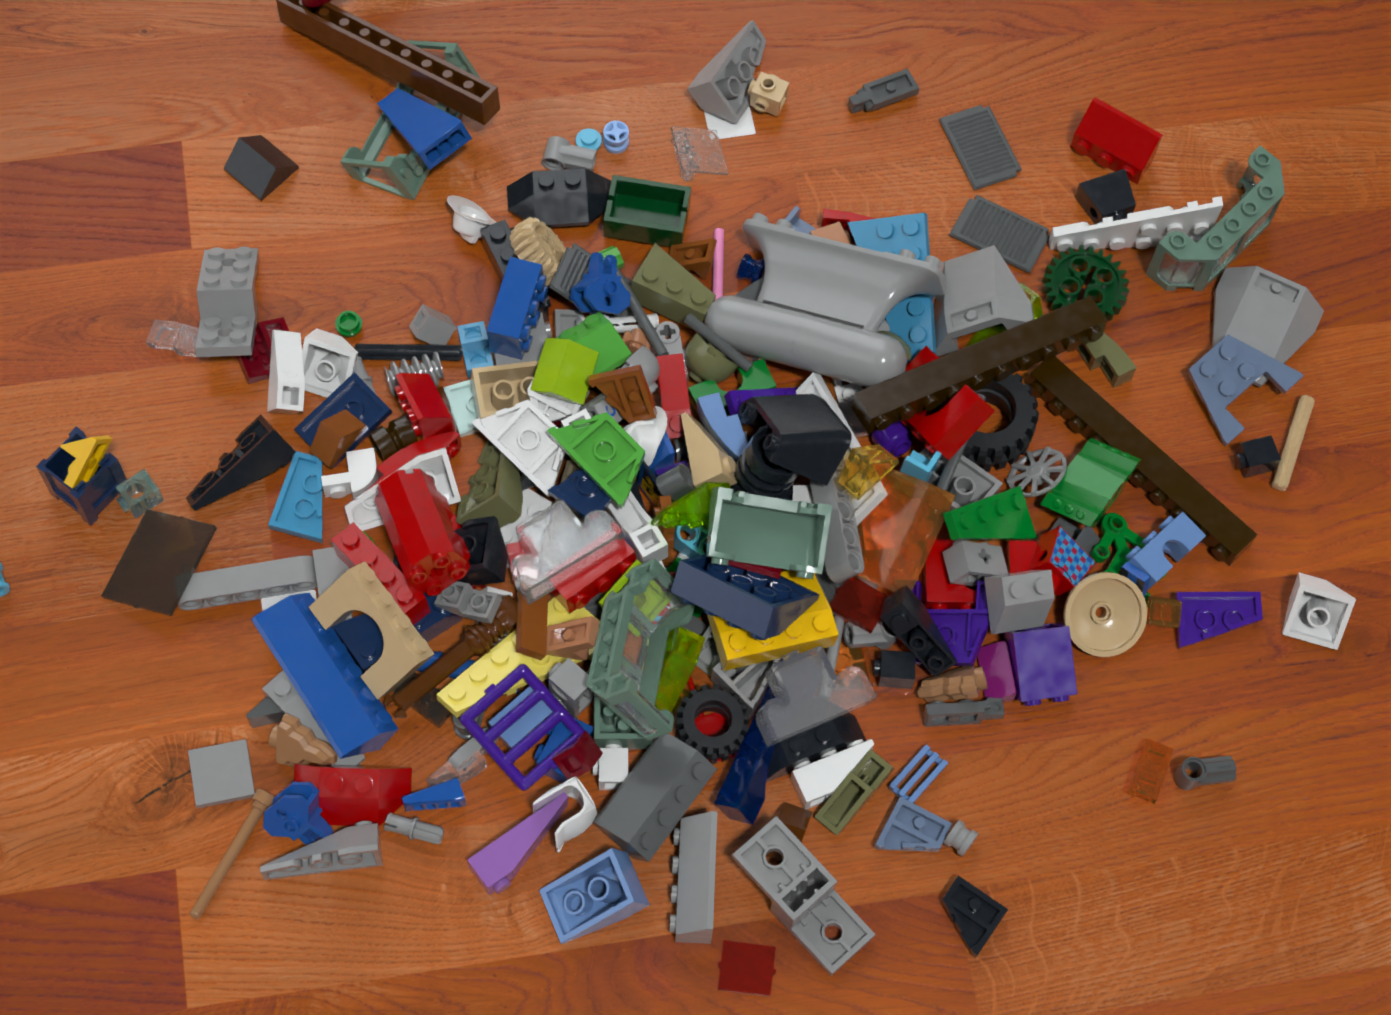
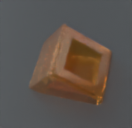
(1163, 612)

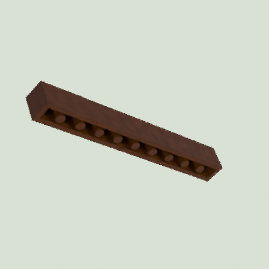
(394, 58)

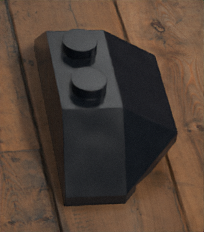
(559, 197)
(813, 744)

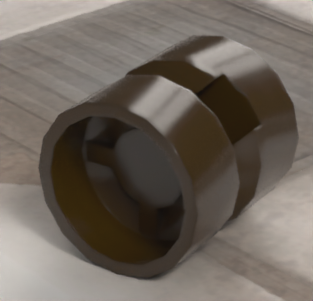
(393, 438)

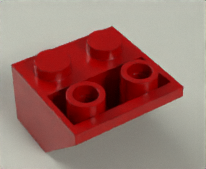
(423, 404)

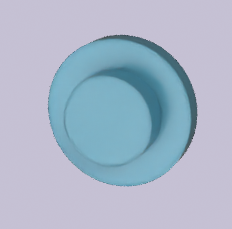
(589, 139)

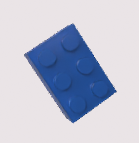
(517, 308)

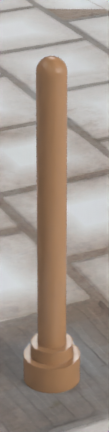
(261, 802)

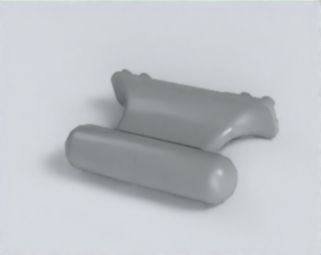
(823, 304)

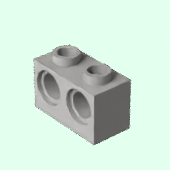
(569, 686)

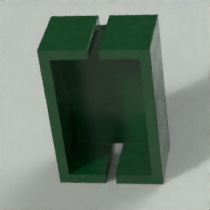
(646, 211)

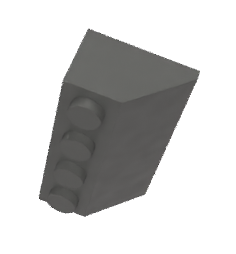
(654, 796)

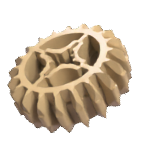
(538, 244)

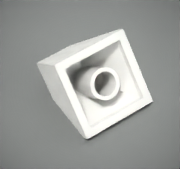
(326, 362)
(1317, 611)

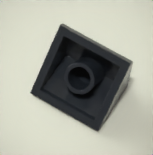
(259, 165)

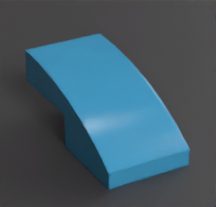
(475, 346)

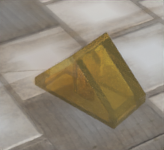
(865, 469)

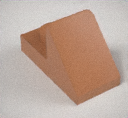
(572, 638)

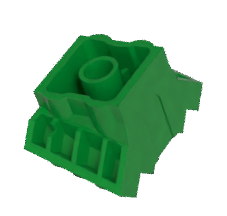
(1091, 483)

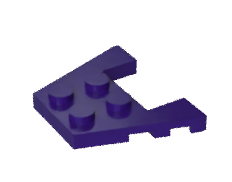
(962, 628)

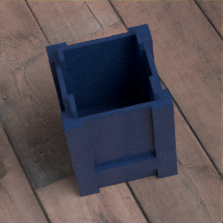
(86, 498)

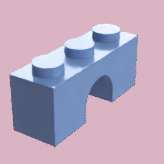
(1176, 539)

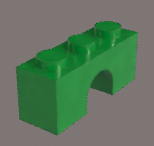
(756, 378)

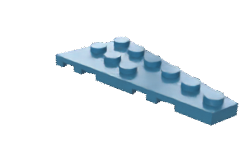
(913, 316)

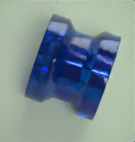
(750, 268)

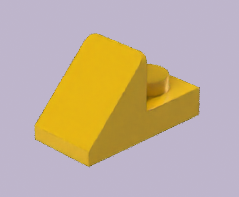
(88, 455)

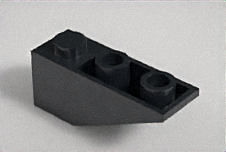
(917, 630)

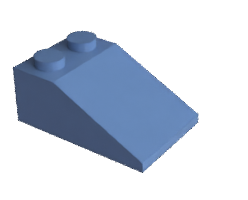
(594, 895)

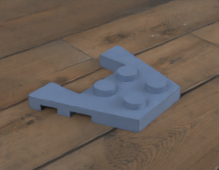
(1229, 372)

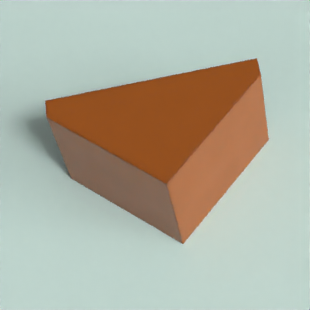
(336, 436)

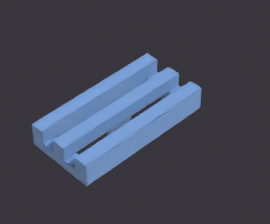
(933, 758)

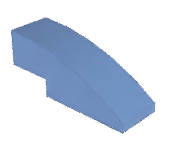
(723, 429)

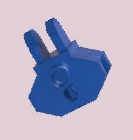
(601, 288)
(297, 814)

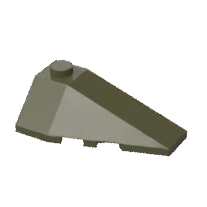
(493, 489)

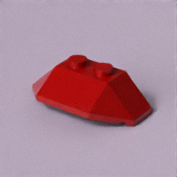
(356, 792)

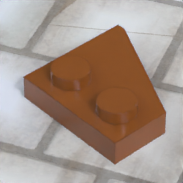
(627, 392)

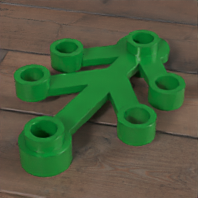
(1119, 535)

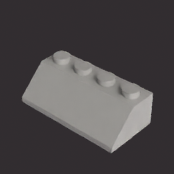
(695, 878)

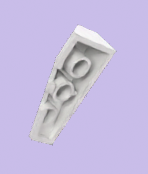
(436, 464)

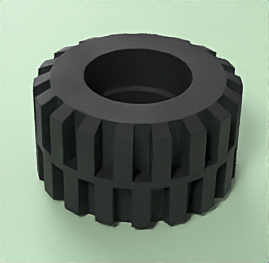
(712, 701)

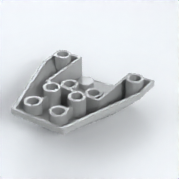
(976, 297)
(1264, 312)

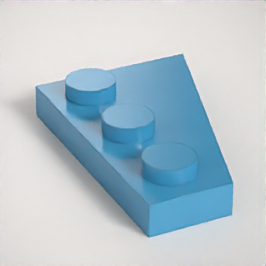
(301, 500)

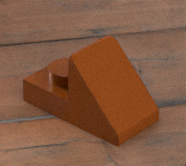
(695, 255)

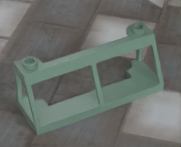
(404, 170)

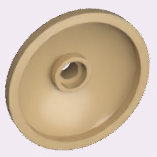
(1122, 615)

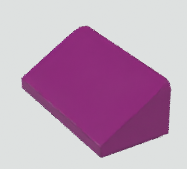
(998, 671)

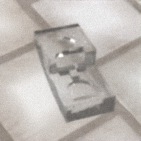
(173, 336)
(466, 771)

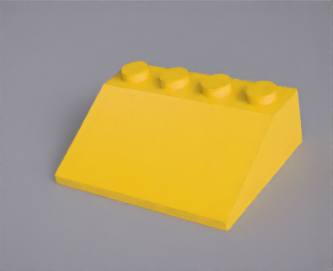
(810, 630)

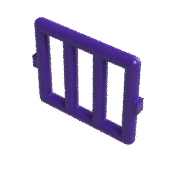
(486, 739)

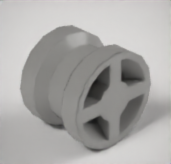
(960, 838)

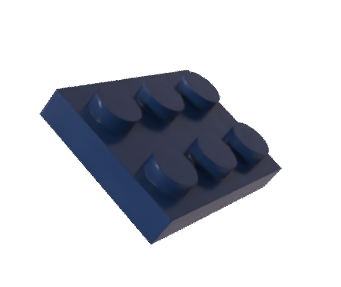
(354, 397)

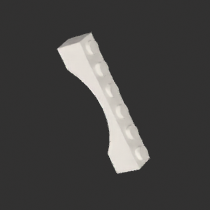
(632, 519)

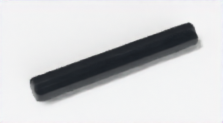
(407, 351)

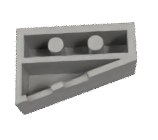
(746, 681)

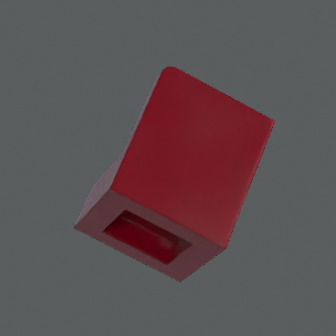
(578, 757)

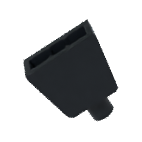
(1106, 197)

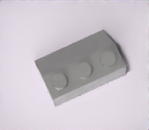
(968, 482)

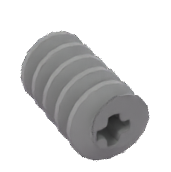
(427, 366)

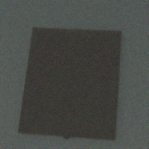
(159, 562)

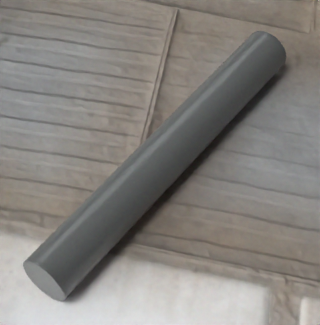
(718, 342)

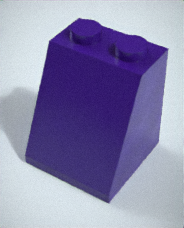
(1042, 663)

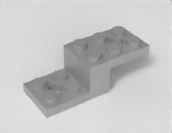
(227, 302)
(803, 895)

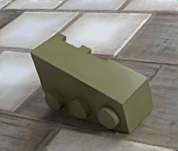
(670, 288)

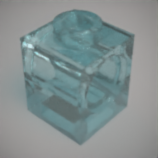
(138, 483)

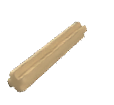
(1293, 443)

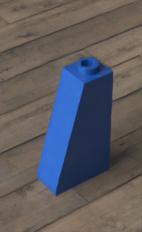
(424, 127)

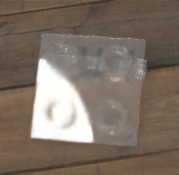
(698, 152)

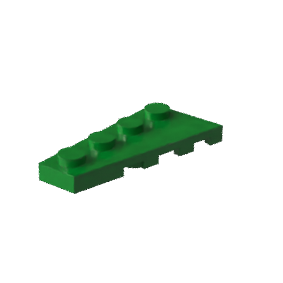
(992, 518)

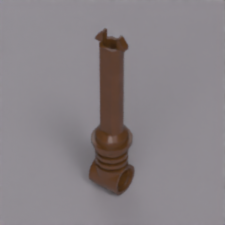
(475, 642)

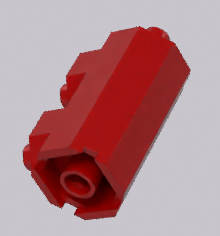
(422, 531)

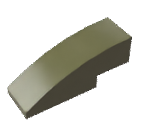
(1110, 358)
(854, 792)

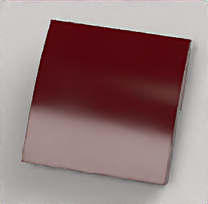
(257, 366)

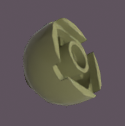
(707, 361)

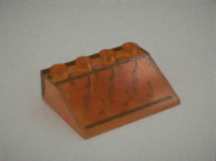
(901, 531)

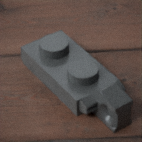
(884, 92)
(962, 713)

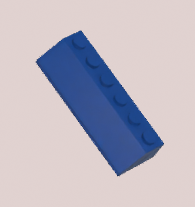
(325, 677)

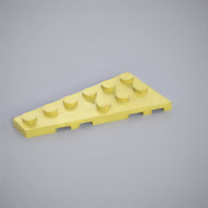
(501, 661)

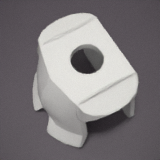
(576, 824)

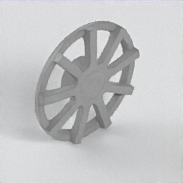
(1038, 471)

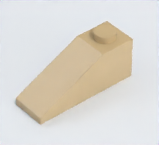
(706, 457)

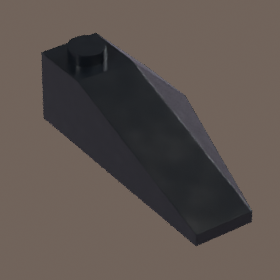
(258, 454)
(486, 550)

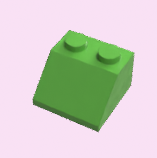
(599, 335)

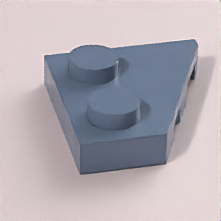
(913, 829)

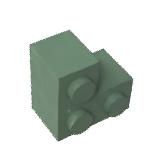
(613, 730)

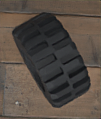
(1007, 445)

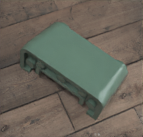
(767, 531)

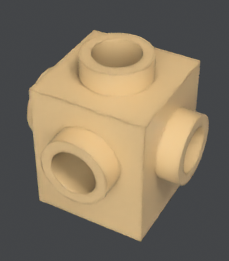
(768, 93)

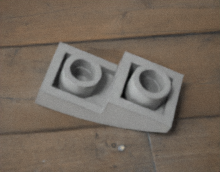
(468, 602)

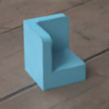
(920, 466)

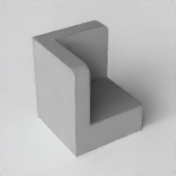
(432, 326)

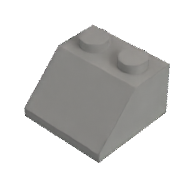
(1019, 600)

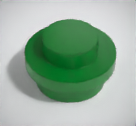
(348, 324)

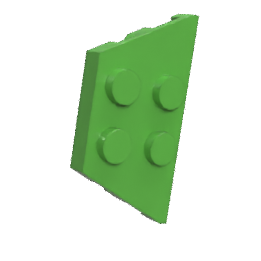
(602, 453)

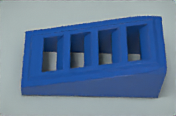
(443, 795)

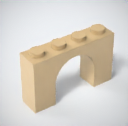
(403, 645)

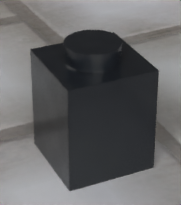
(1257, 456)
(895, 669)

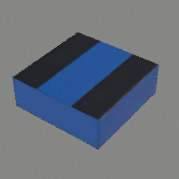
(1136, 575)

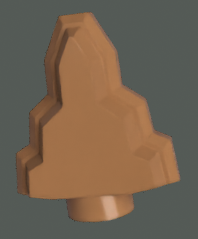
(954, 685)
(299, 744)

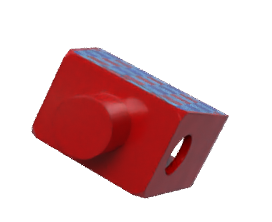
(1064, 558)

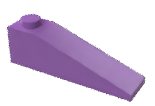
(505, 856)

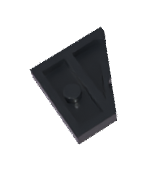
(972, 913)

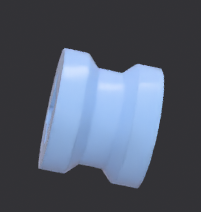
(620, 132)

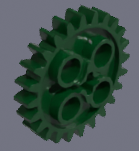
(1062, 276)

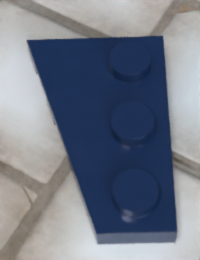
(580, 494)

